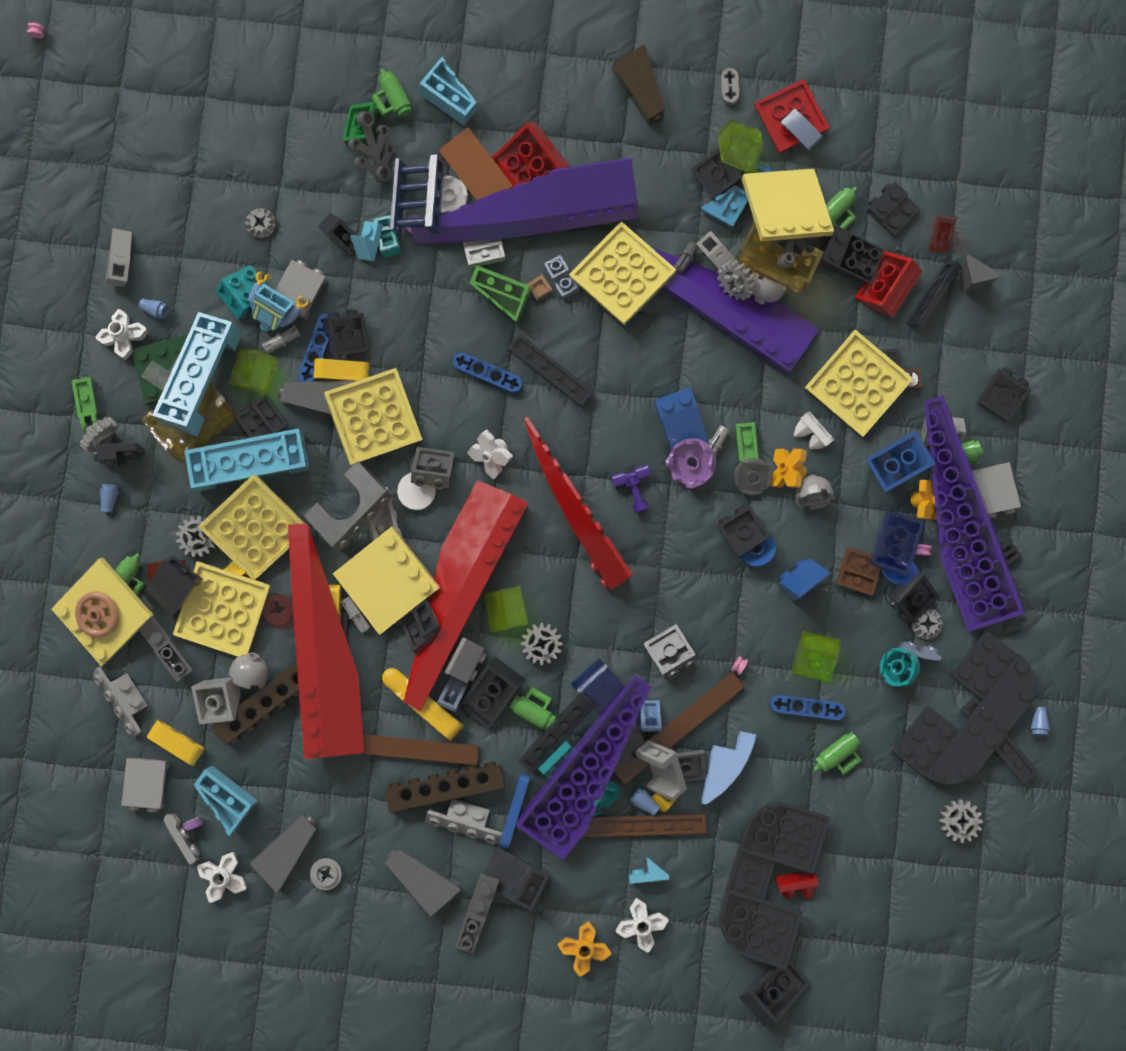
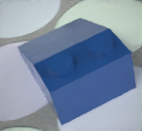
(680, 417)
(900, 461)
(802, 578)

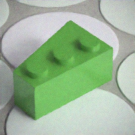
(502, 291)

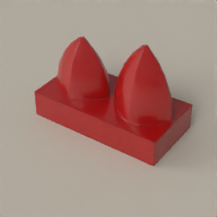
(791, 882)

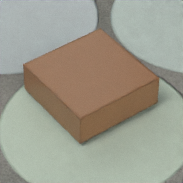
(540, 287)

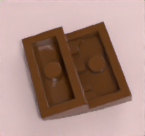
(857, 572)

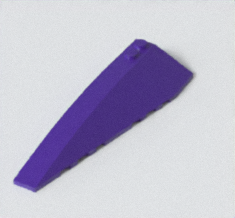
(567, 800)

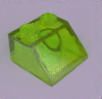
(740, 145)
(253, 371)
(505, 609)
(816, 656)

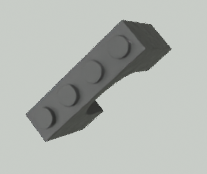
(372, 498)

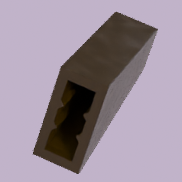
(639, 82)

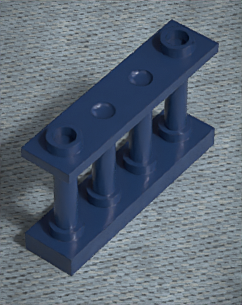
(432, 203)

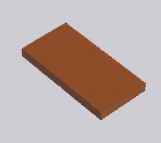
(474, 165)

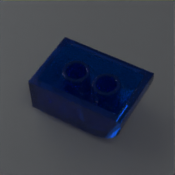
(896, 542)
(599, 684)

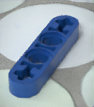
(314, 348)
(488, 370)
(807, 707)
(514, 811)

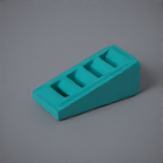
(390, 247)

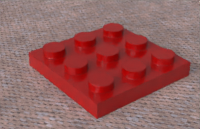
(780, 104)

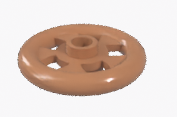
(81, 618)

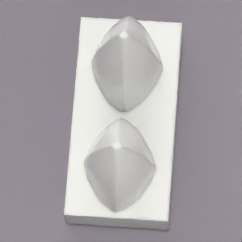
(810, 424)

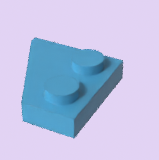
(727, 206)

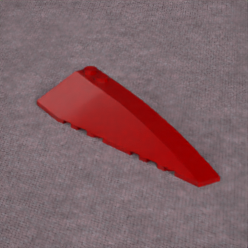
(579, 517)

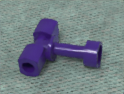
(632, 481)

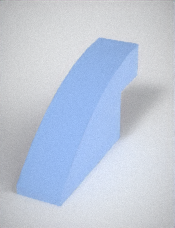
(726, 765)

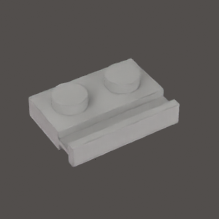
(484, 252)

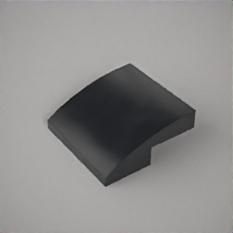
(261, 418)
(421, 627)

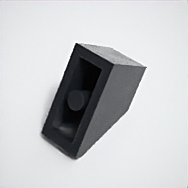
(338, 232)

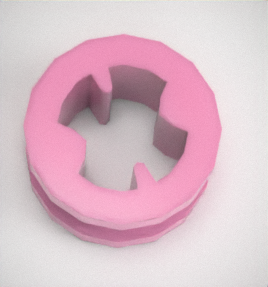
(35, 30)
(923, 550)
(739, 665)

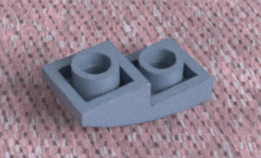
(801, 129)
(559, 274)
(925, 653)

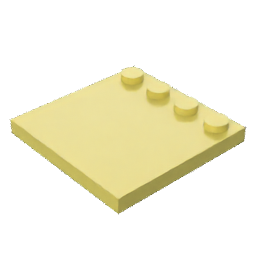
(787, 205)
(622, 273)
(858, 383)
(372, 416)
(251, 526)
(386, 580)
(131, 610)
(222, 610)

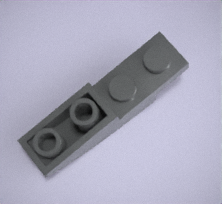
(166, 649)
(476, 913)

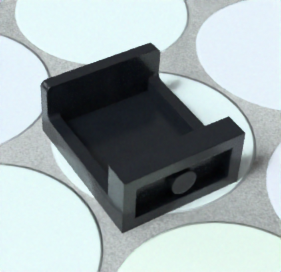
(171, 586)

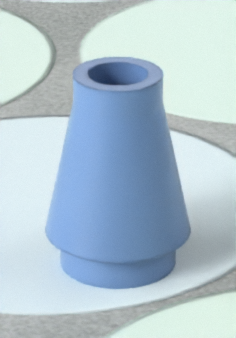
(157, 309)
(108, 497)
(1040, 722)
(643, 801)

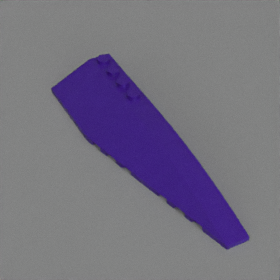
(547, 204)
(764, 329)
(965, 528)

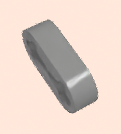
(734, 86)

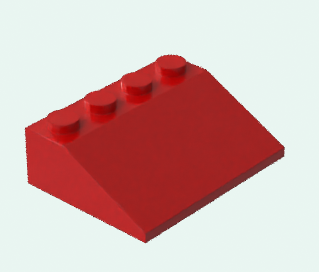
(528, 155)

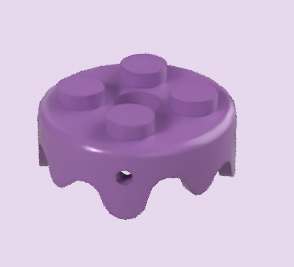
(682, 470)

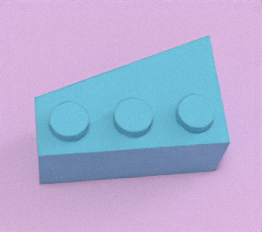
(447, 93)
(225, 798)

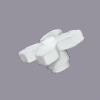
(121, 334)
(491, 452)
(217, 886)
(630, 927)

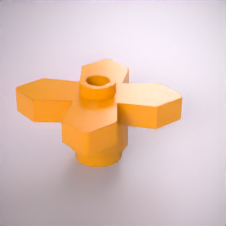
(789, 469)
(925, 500)
(573, 947)

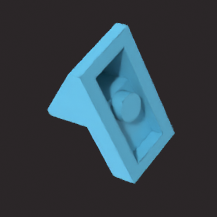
(367, 243)
(654, 873)

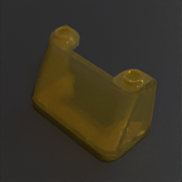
(763, 257)
(217, 416)

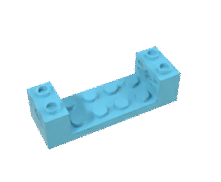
(193, 372)
(244, 457)

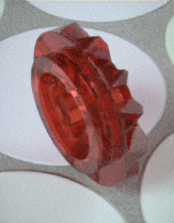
(270, 605)

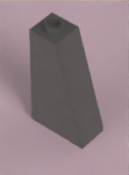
(309, 394)
(282, 855)
(421, 880)

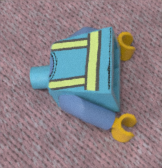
(272, 307)

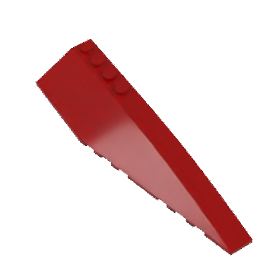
(463, 573)
(324, 661)

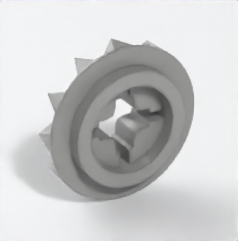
(259, 231)
(922, 631)
(316, 875)

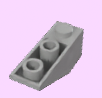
(715, 250)
(118, 258)

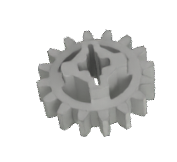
(737, 280)
(98, 433)
(192, 541)
(529, 648)
(961, 829)

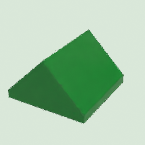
(352, 128)

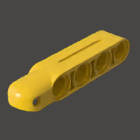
(431, 711)

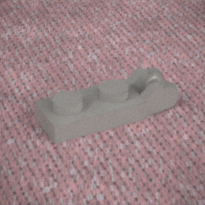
(181, 838)

